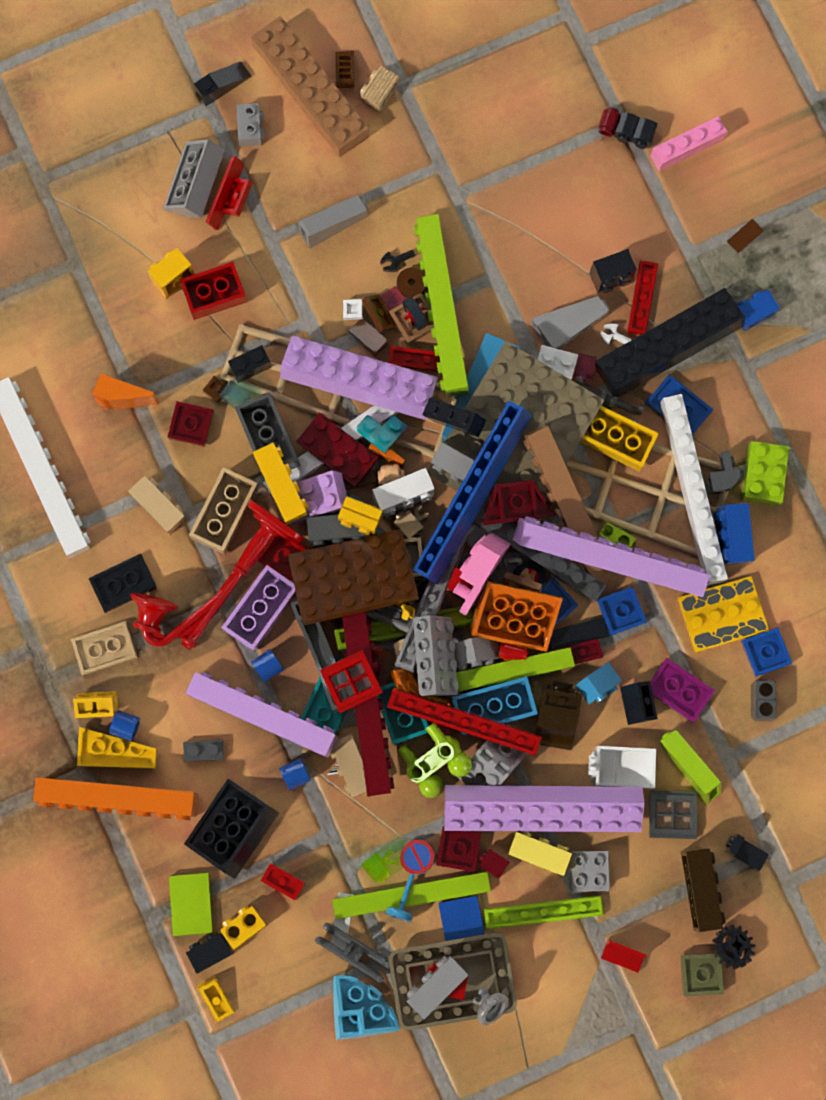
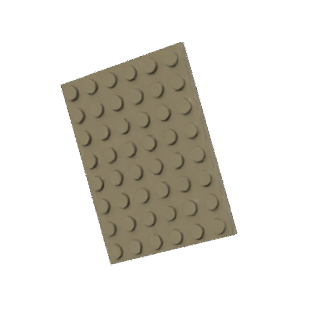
(544, 394)

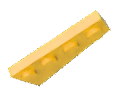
(108, 751)

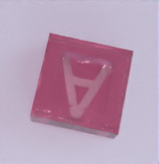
(392, 298)

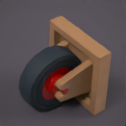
(412, 318)
(526, 576)

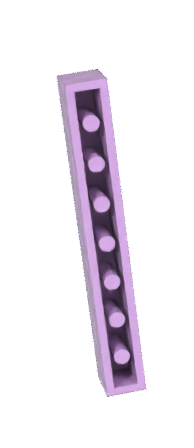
(261, 714)

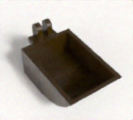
(558, 715)

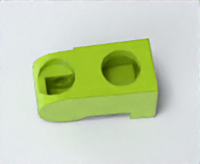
(616, 535)

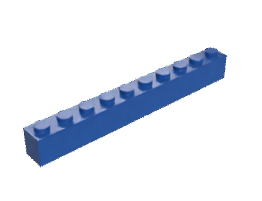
(473, 492)

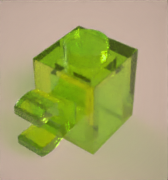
(377, 867)

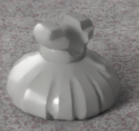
(490, 1006)

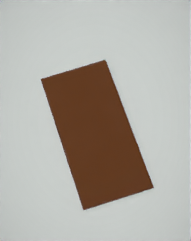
(745, 235)

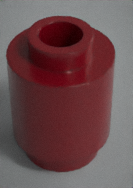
(609, 121)

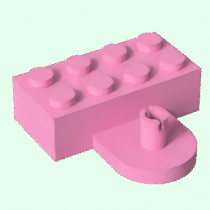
(480, 567)

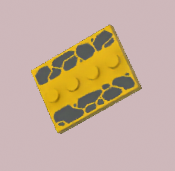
(723, 614)

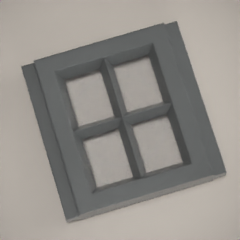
(673, 814)

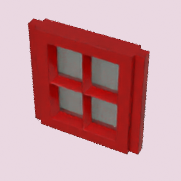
(351, 681)

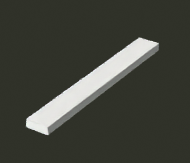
(310, 463)

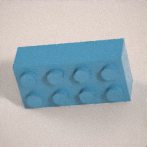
(501, 702)

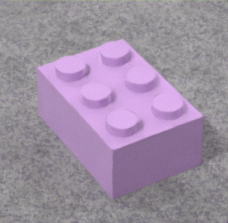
(322, 494)

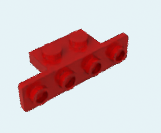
(231, 194)

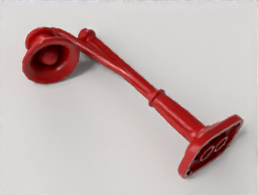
(153, 609)

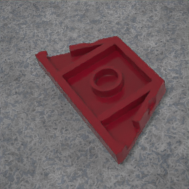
(516, 501)

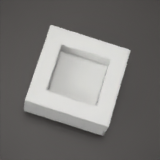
(353, 309)

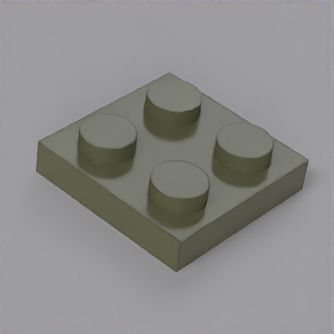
(701, 974)

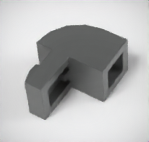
(726, 479)

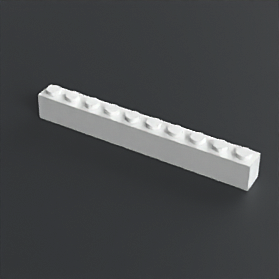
(41, 471)
(693, 488)

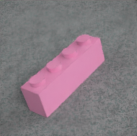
(688, 143)

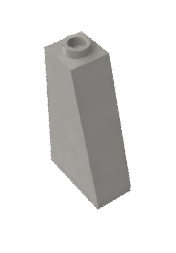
(332, 220)
(567, 323)

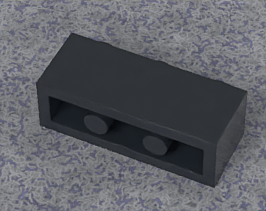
(454, 417)

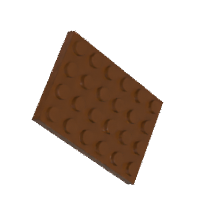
(352, 577)

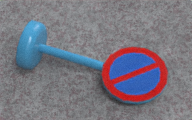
(416, 859)

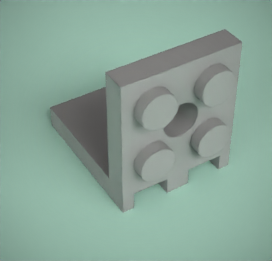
(492, 763)

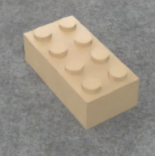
(223, 511)

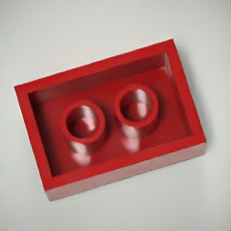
(213, 290)

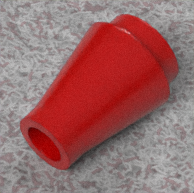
(512, 652)

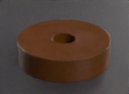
(407, 275)

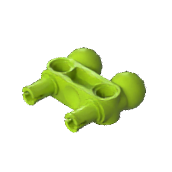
(431, 784)

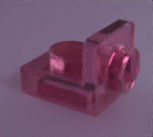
(585, 366)

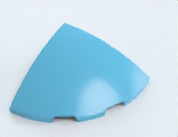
(360, 1010)

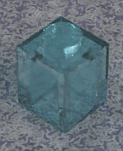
(234, 394)

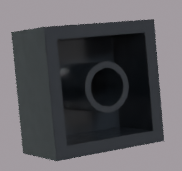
(612, 271)

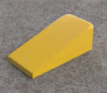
(215, 998)

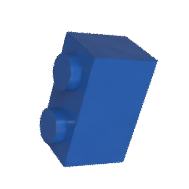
(758, 308)

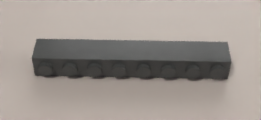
(556, 566)

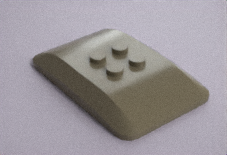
(481, 956)

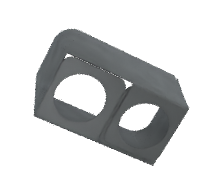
(755, 705)

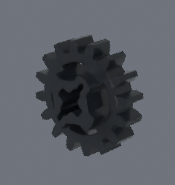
(732, 949)

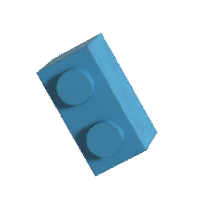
(598, 683)

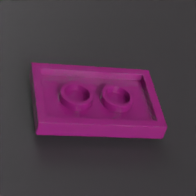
(680, 690)

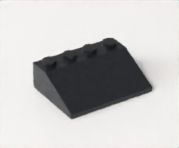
(231, 828)

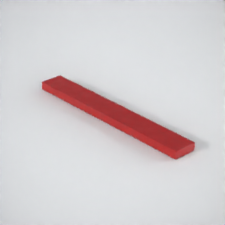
(464, 721)

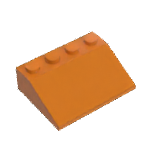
(515, 616)

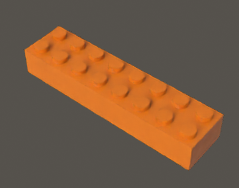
(115, 797)

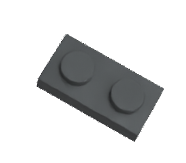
(203, 750)

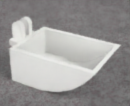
(622, 767)

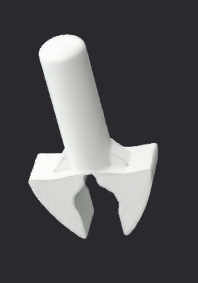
(615, 335)

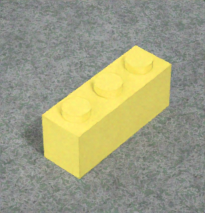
(540, 852)

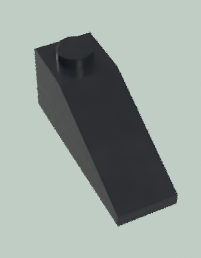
(220, 82)

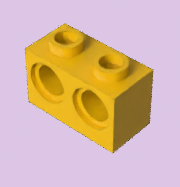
(95, 704)
(246, 930)

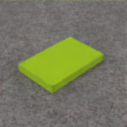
(190, 904)

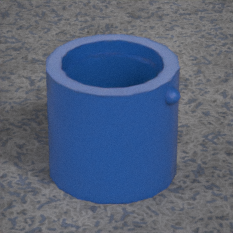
(267, 665)
(124, 725)
(294, 774)

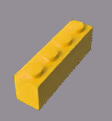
(280, 483)

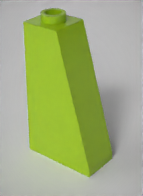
(691, 766)

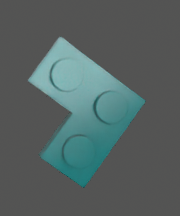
(381, 436)

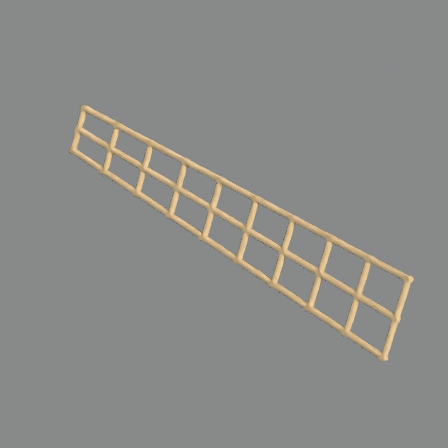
(608, 476)

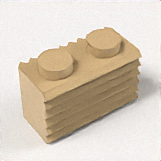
(379, 88)

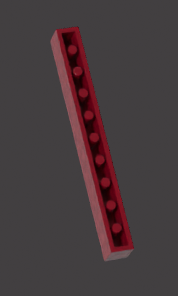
(368, 716)

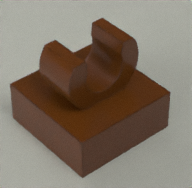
(214, 388)

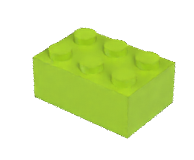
(765, 473)

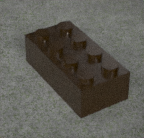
(702, 890)

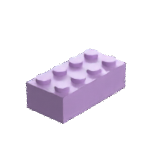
(260, 608)

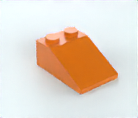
(121, 395)

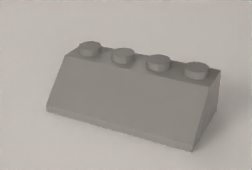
(194, 178)

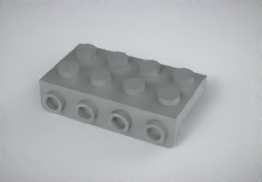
(435, 656)

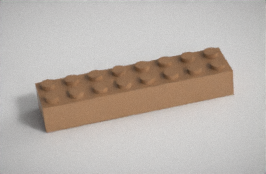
(310, 86)

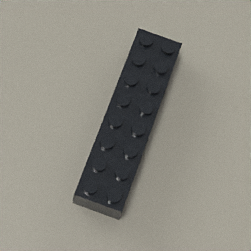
(670, 343)

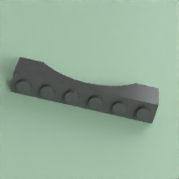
(318, 646)

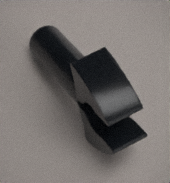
(395, 260)

